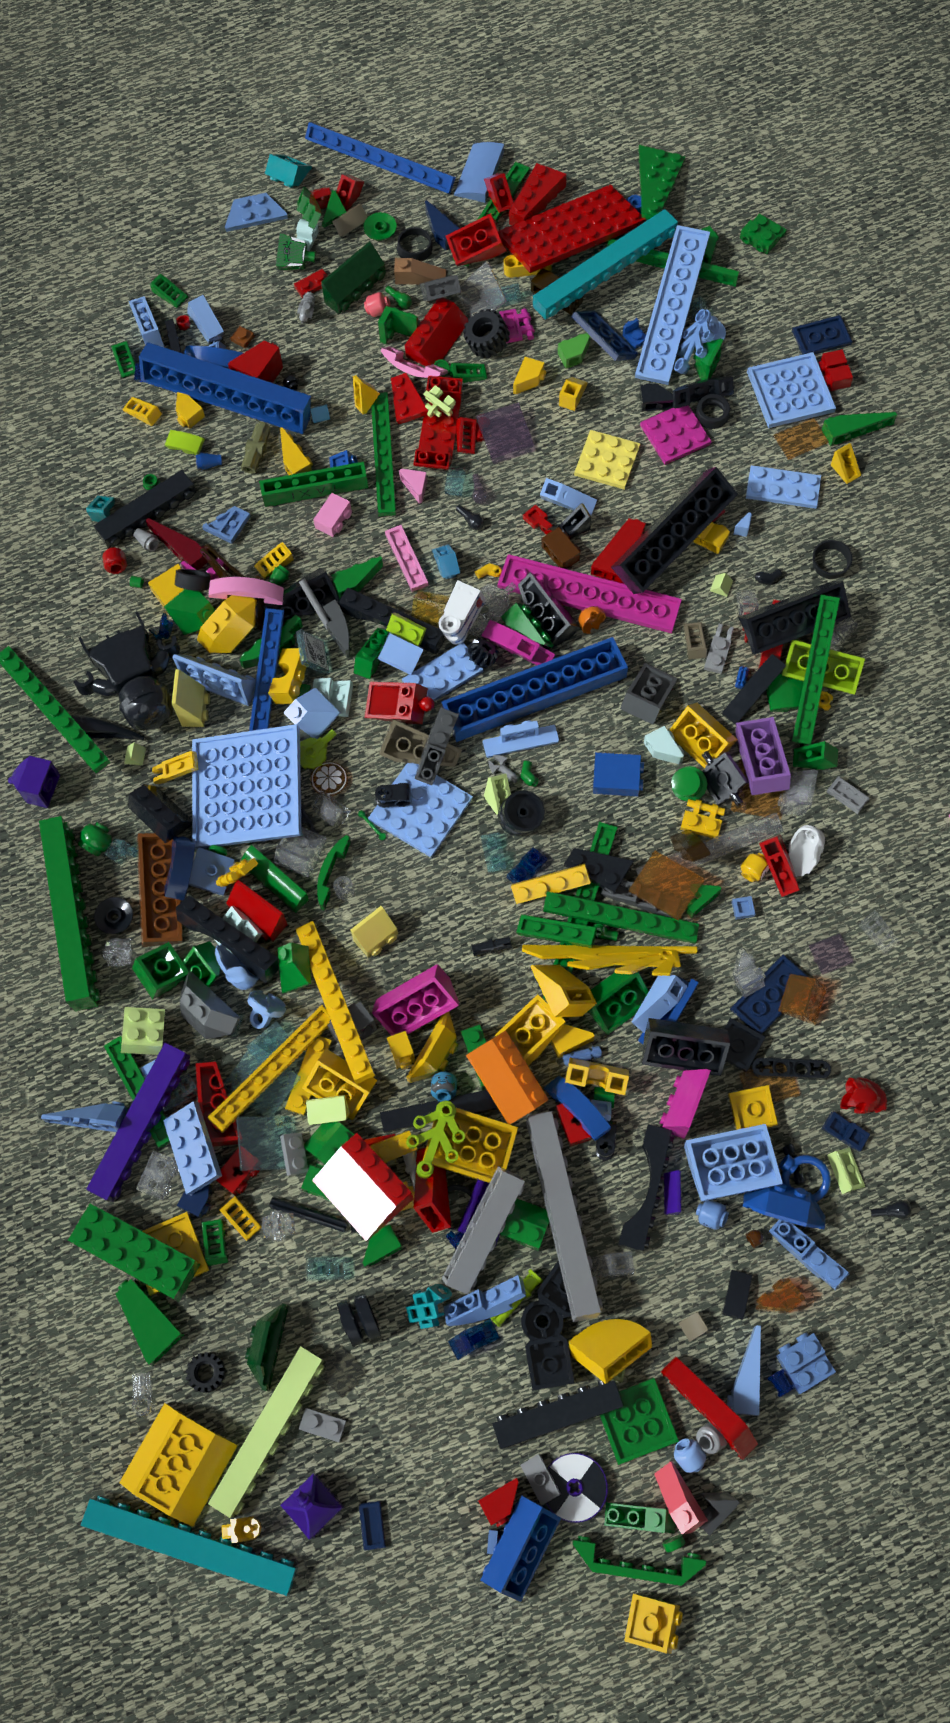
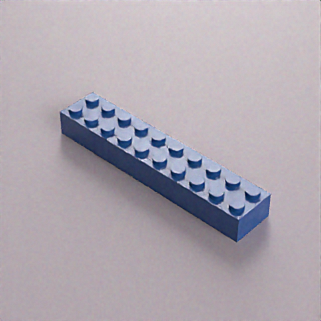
(225, 388)
(536, 688)

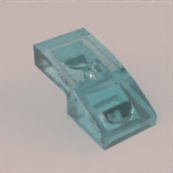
(455, 480)

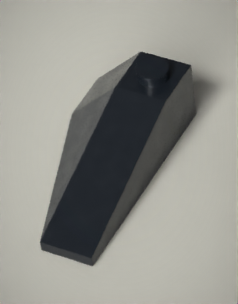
(297, 603)
(548, 610)

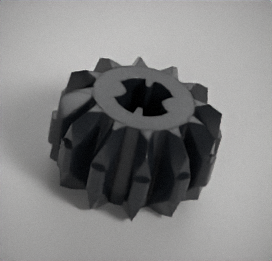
(482, 653)

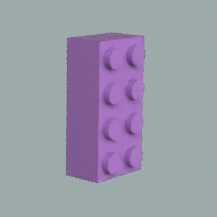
(763, 756)

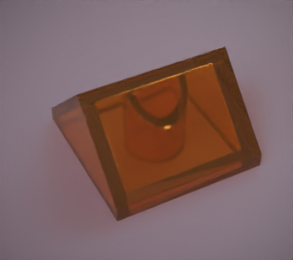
(803, 998)

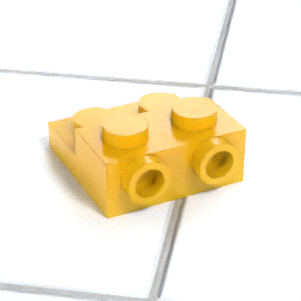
(653, 1624)

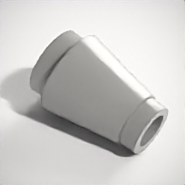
(147, 540)

